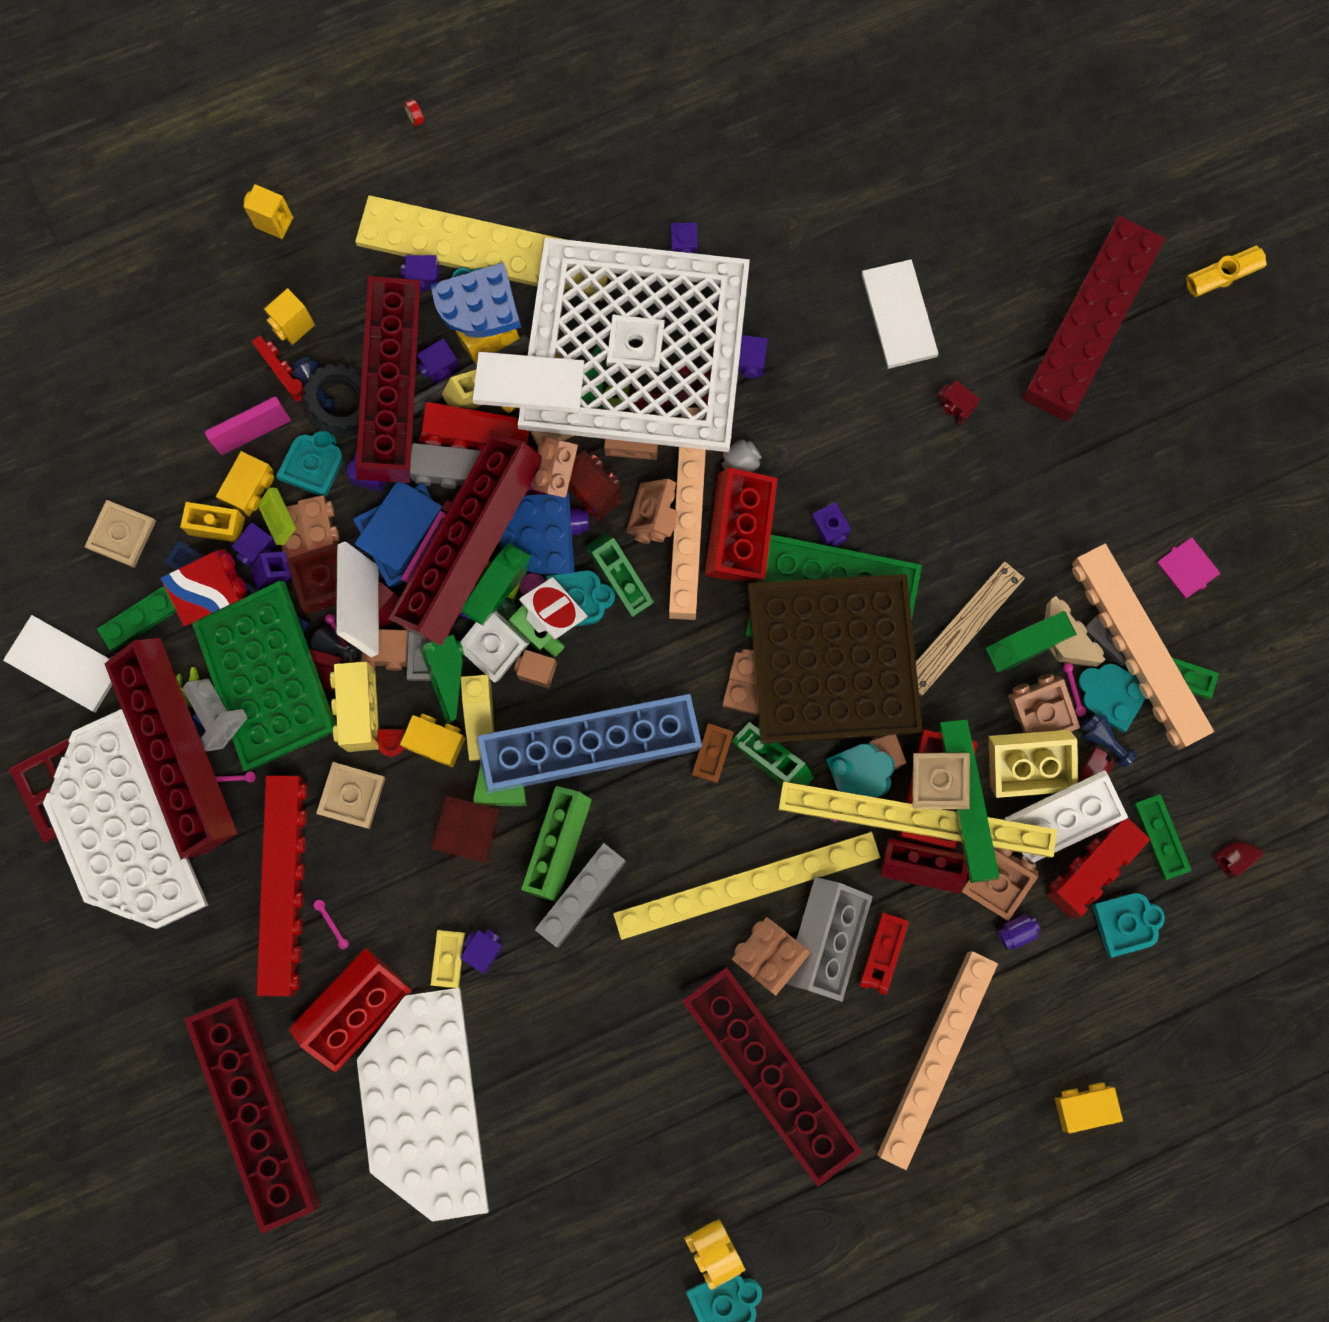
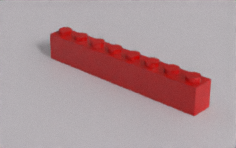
(281, 886)

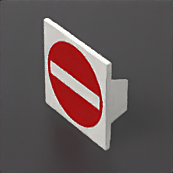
(552, 609)

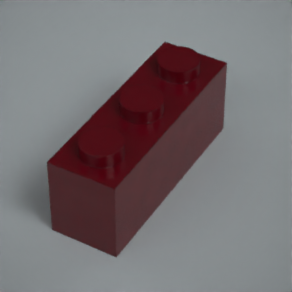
(924, 866)

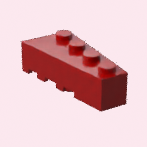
(464, 427)
(1097, 868)

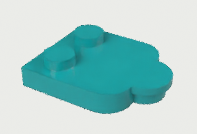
(312, 463)
(588, 593)
(1111, 693)
(862, 770)
(1128, 923)
(728, 1302)

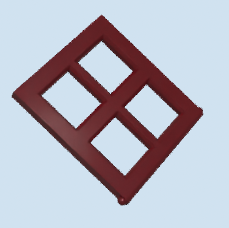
(33, 801)

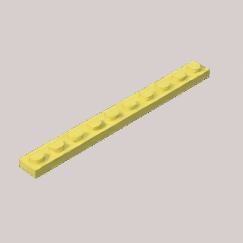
(904, 818)
(746, 885)

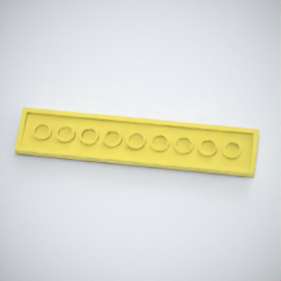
(456, 240)

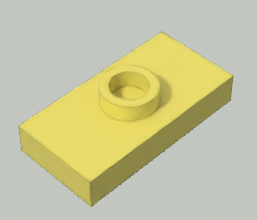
(447, 959)

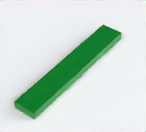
(972, 822)

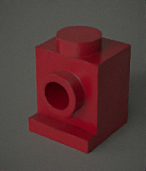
(958, 401)

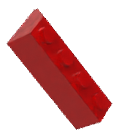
(741, 526)
(349, 1010)

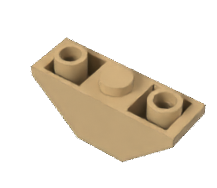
(1079, 648)

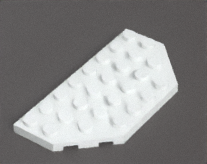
(117, 829)
(424, 1107)

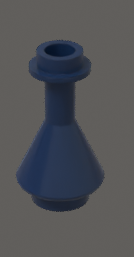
(302, 370)
(1098, 730)

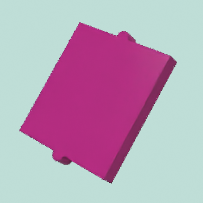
(1188, 568)

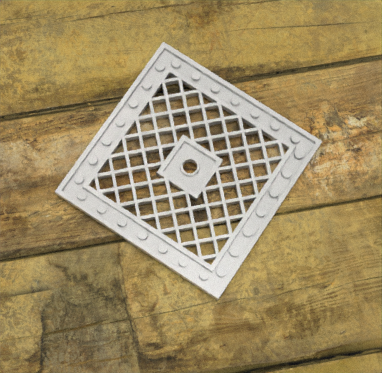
(655, 265)

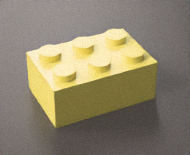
(355, 706)
(1032, 763)

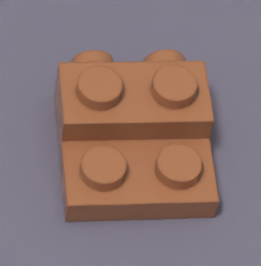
(555, 466)
(651, 512)
(312, 526)
(741, 686)
(1044, 706)
(1009, 890)
(770, 955)

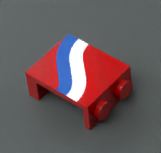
(204, 586)

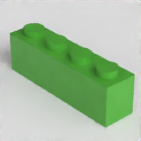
(556, 844)

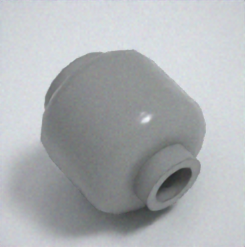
(742, 456)

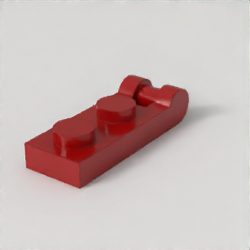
(281, 369)
(884, 952)

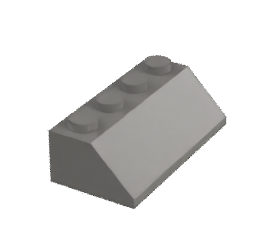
(832, 935)

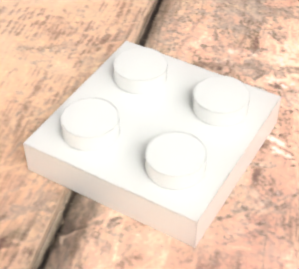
(494, 646)

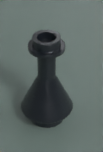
(327, 641)

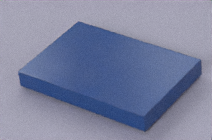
(398, 526)

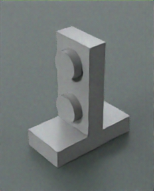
(218, 723)

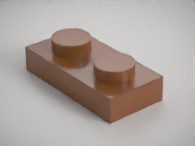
(712, 753)

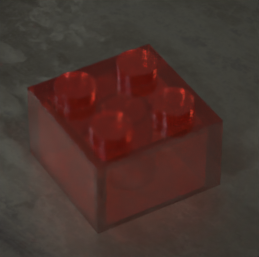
(593, 487)
(315, 578)
(466, 830)

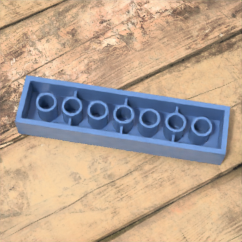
(588, 743)

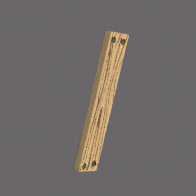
(966, 625)

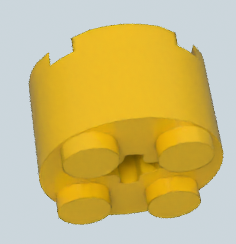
(715, 1254)

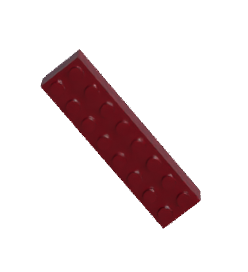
(1093, 319)
(388, 380)
(466, 538)
(170, 748)
(772, 1077)
(252, 1114)

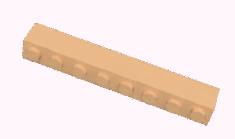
(687, 531)
(1141, 647)
(937, 1060)

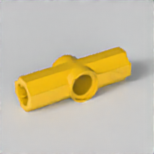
(1238, 266)

